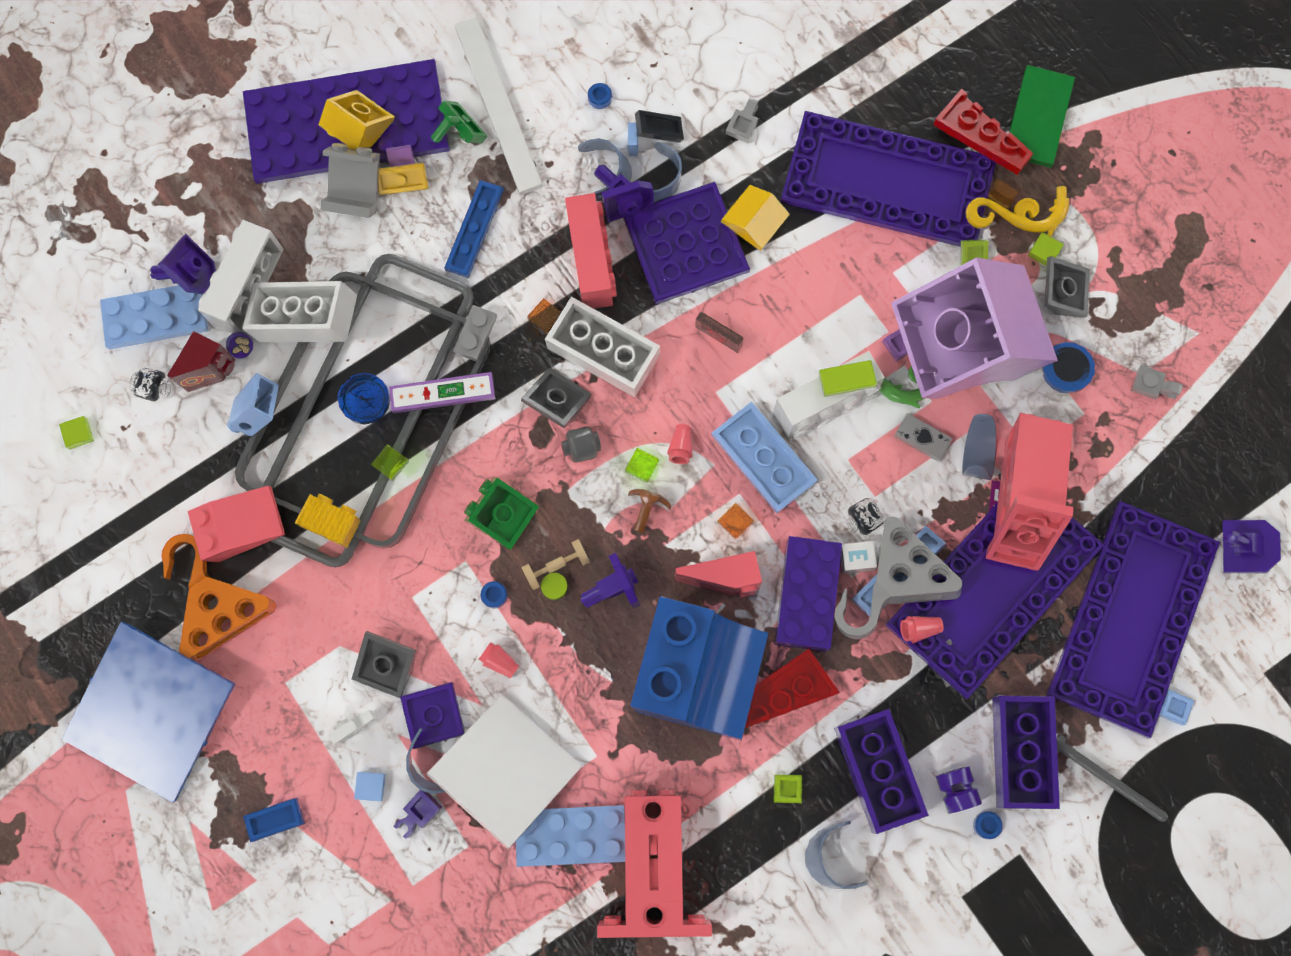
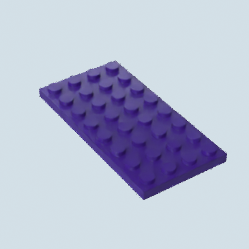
(286, 117)

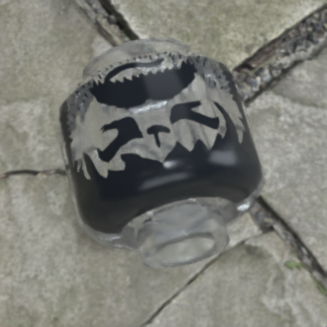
(150, 385)
(865, 516)

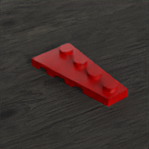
(975, 129)
(790, 688)

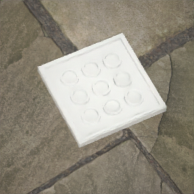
(504, 771)

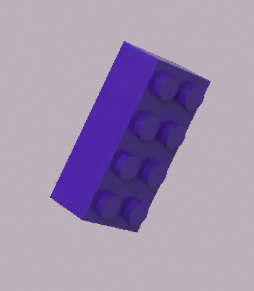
(808, 594)
(1025, 752)
(881, 772)

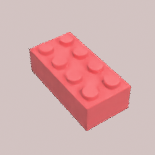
(591, 250)

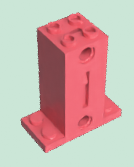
(1032, 492)
(653, 873)

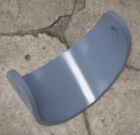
(602, 144)
(672, 188)
(980, 448)
(417, 779)
(814, 863)

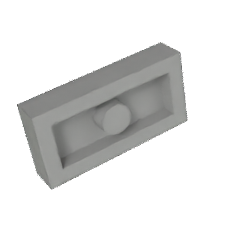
(475, 333)

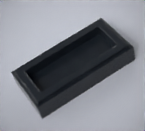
(659, 126)

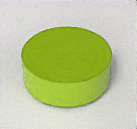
(554, 586)

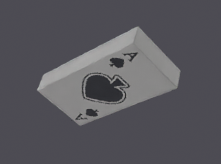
(923, 437)

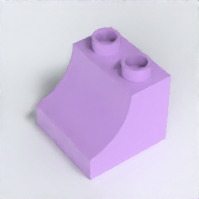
(973, 328)

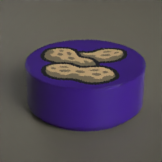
(239, 345)

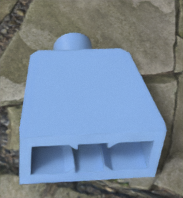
(253, 406)

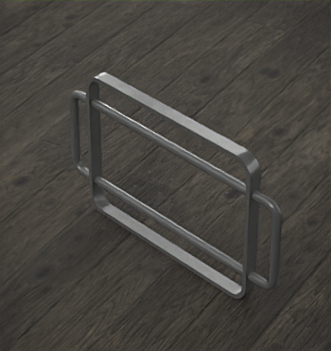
(368, 283)

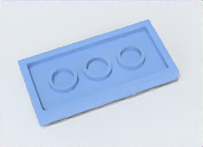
(151, 316)
(764, 457)
(573, 837)

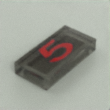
(719, 332)

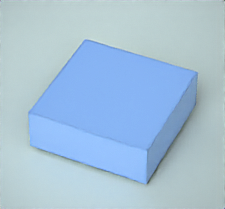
(632, 139)
(1176, 708)
(369, 786)

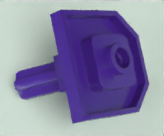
(623, 197)
(186, 266)
(1250, 546)
(613, 585)

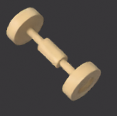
(555, 564)

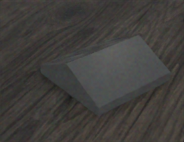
(1066, 288)
(556, 398)
(384, 664)

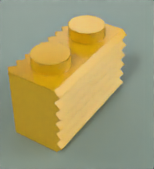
(328, 520)

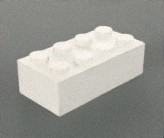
(246, 261)
(300, 311)
(603, 346)
(808, 406)

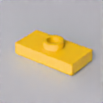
(402, 179)

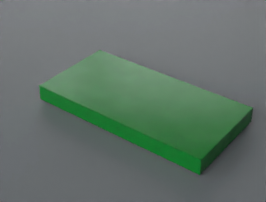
(1041, 112)

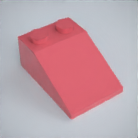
(235, 524)
(726, 575)

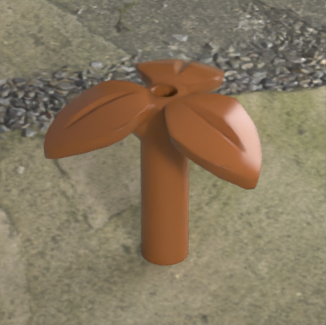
(648, 499)

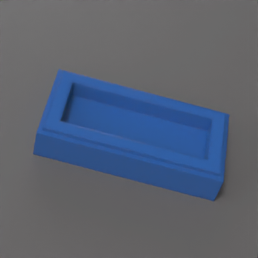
(273, 820)

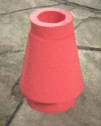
(681, 445)
(919, 628)
(498, 660)

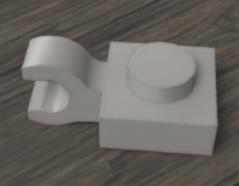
(744, 123)
(1151, 384)

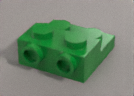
(500, 512)

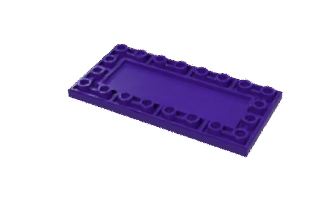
(886, 179)
(995, 603)
(1133, 619)

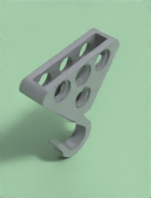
(917, 587)

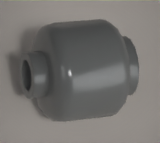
(581, 444)

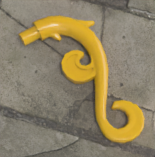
(1018, 218)

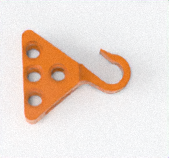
(198, 616)

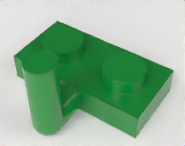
(457, 117)

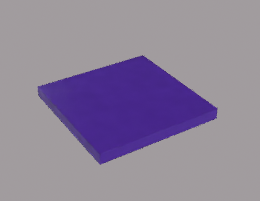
(686, 243)

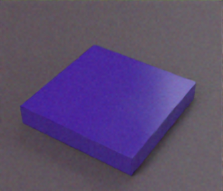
(435, 712)

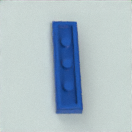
(474, 229)

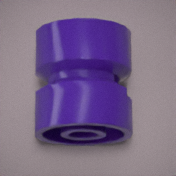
(961, 799)

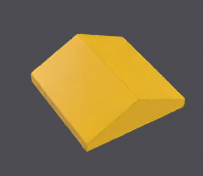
(756, 216)

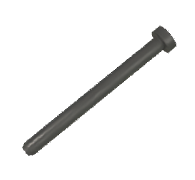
(1110, 780)

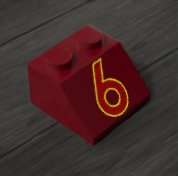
(201, 363)

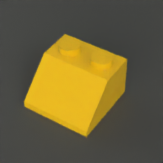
(354, 119)

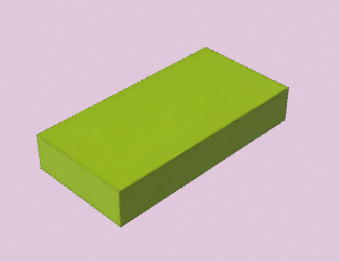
(847, 378)

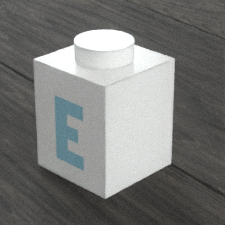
(859, 557)

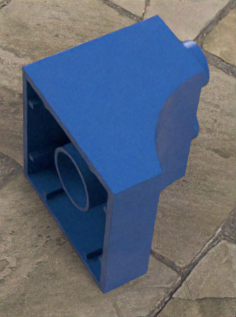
(699, 669)

